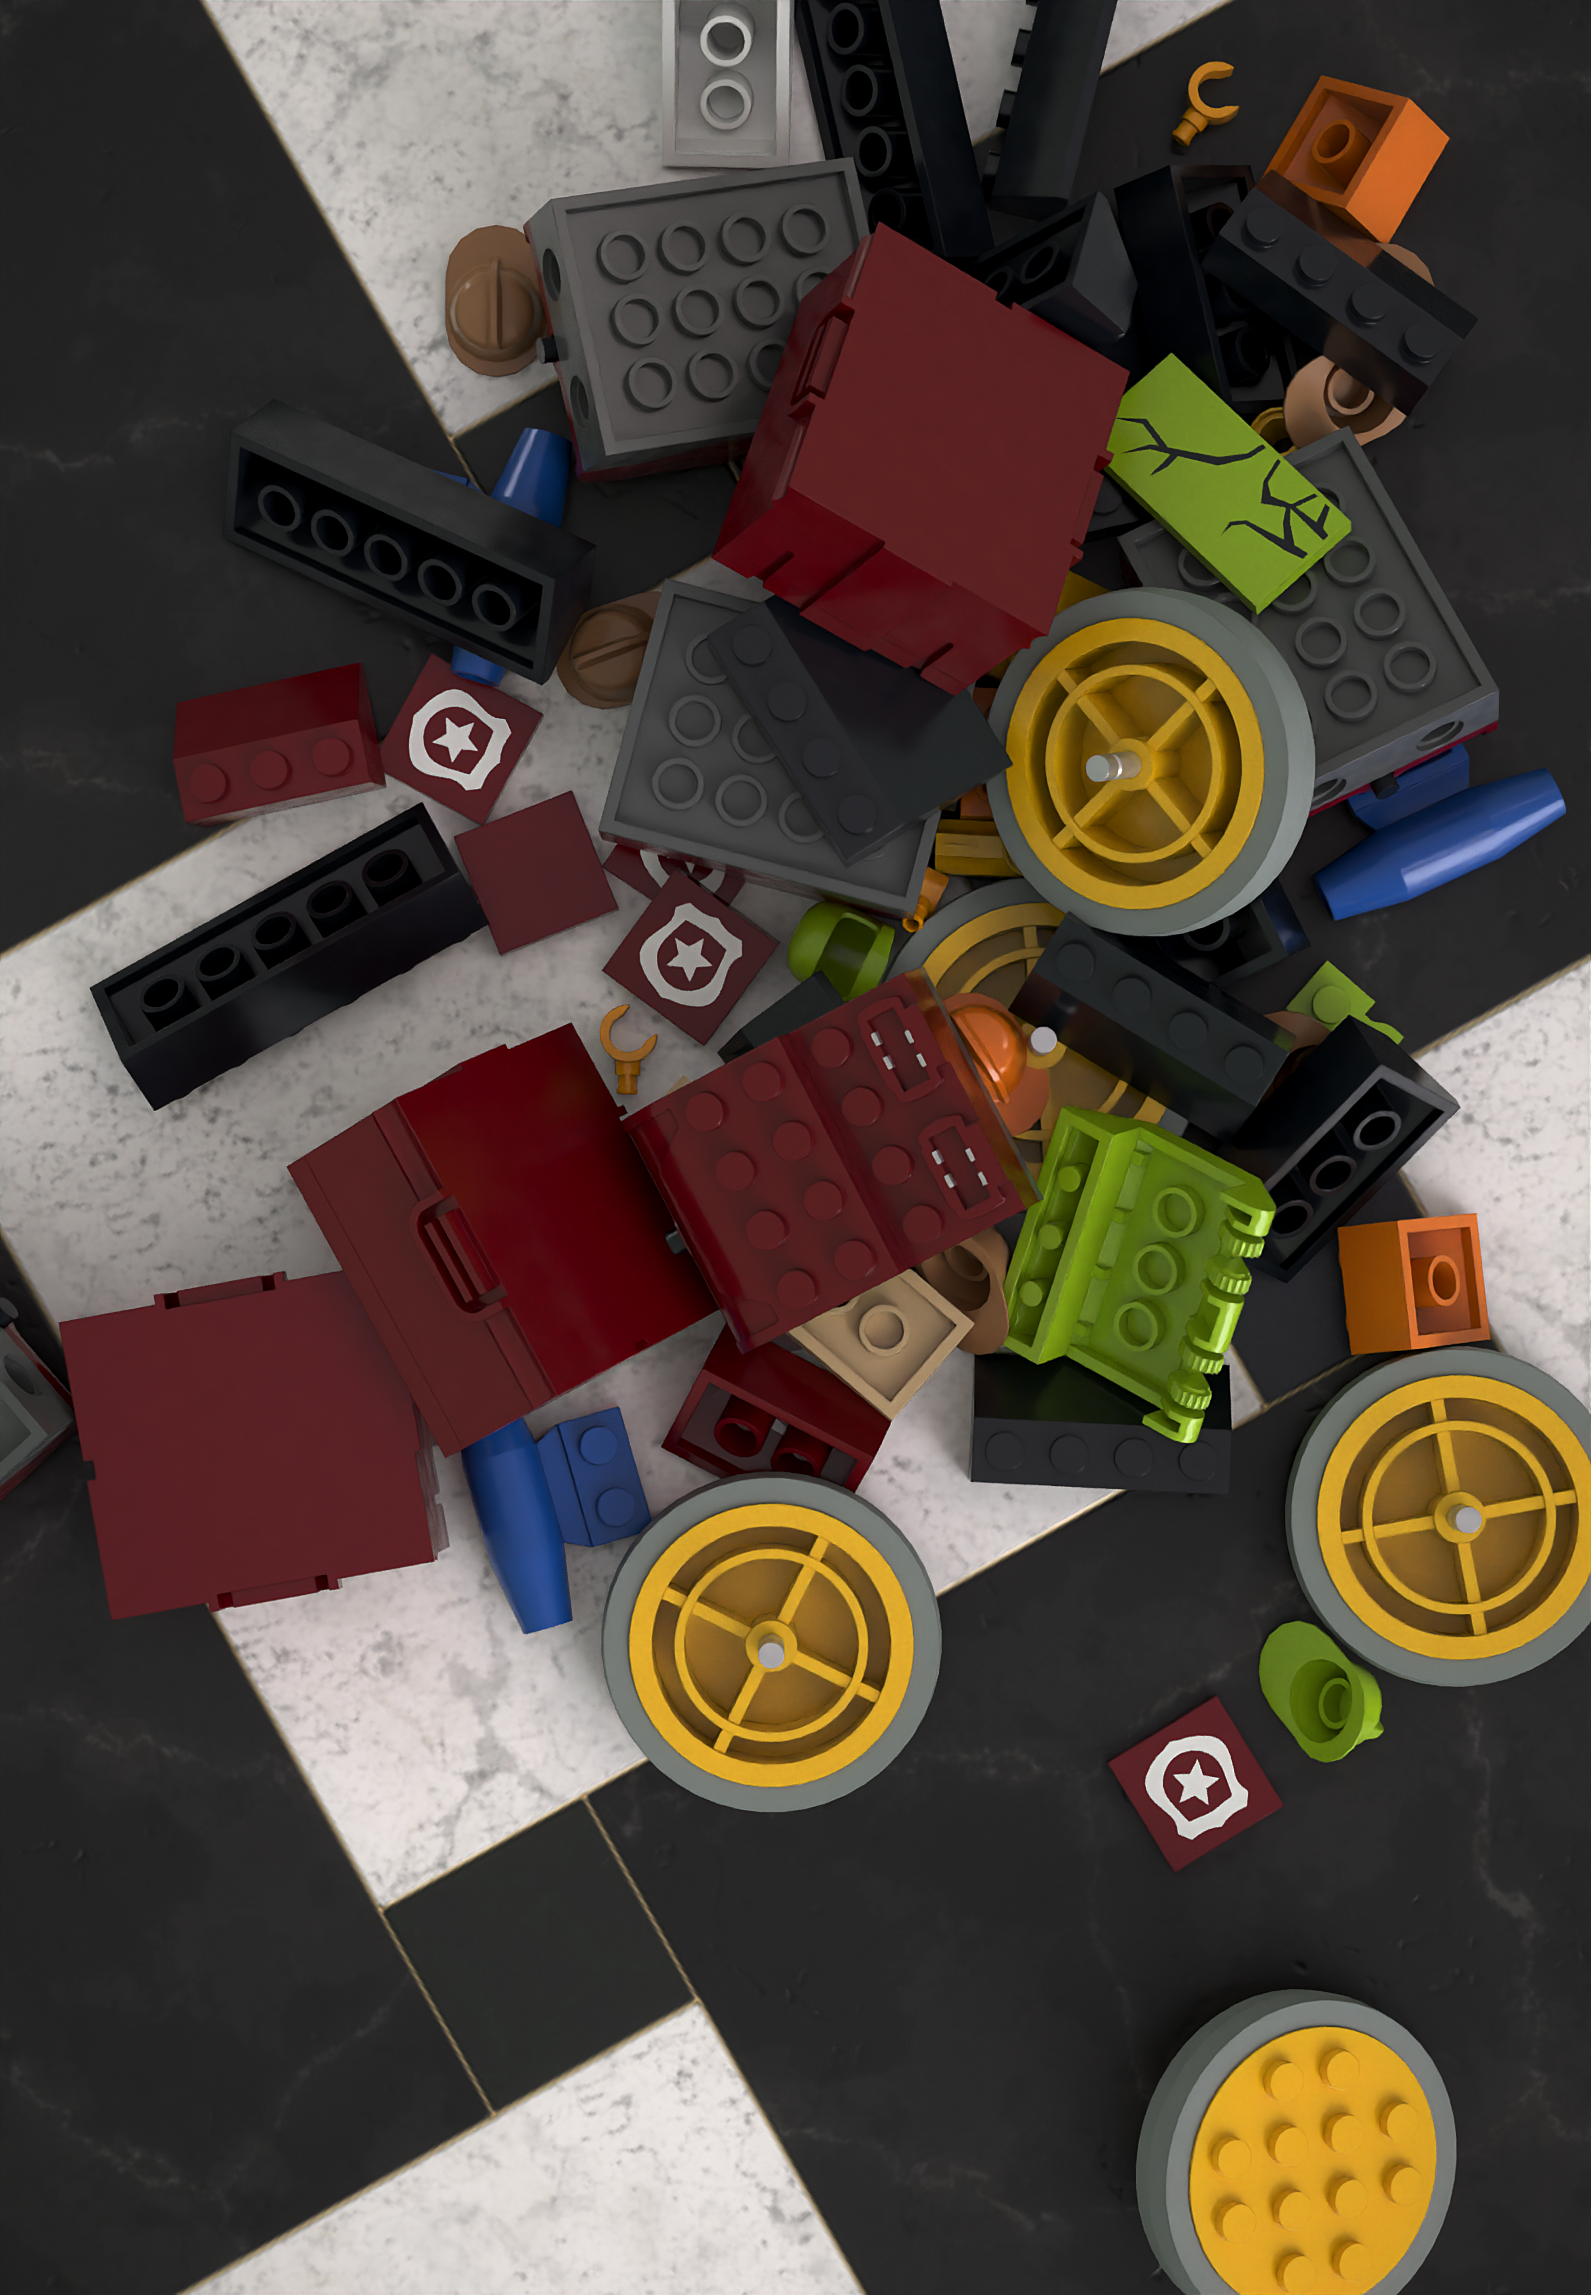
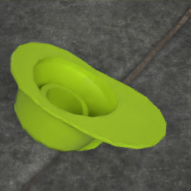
(1318, 1691)

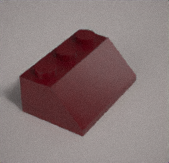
(276, 746)
(771, 1386)

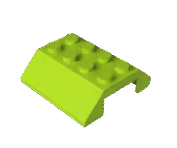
(1136, 1261)

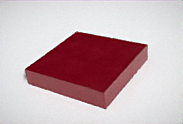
(536, 873)

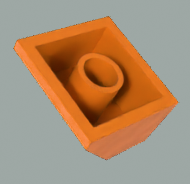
(1360, 154)
(1413, 1283)

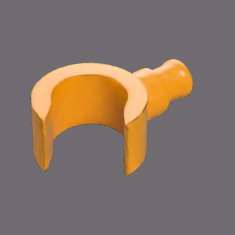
(1199, 114)
(930, 894)
(626, 1063)

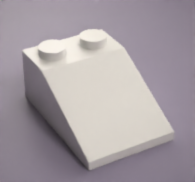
(727, 82)

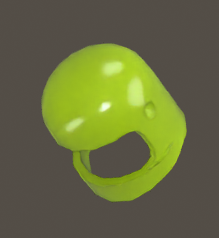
(843, 944)

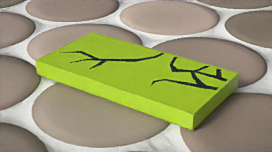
(1219, 485)

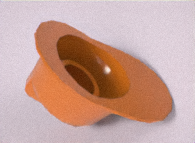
(1000, 1057)

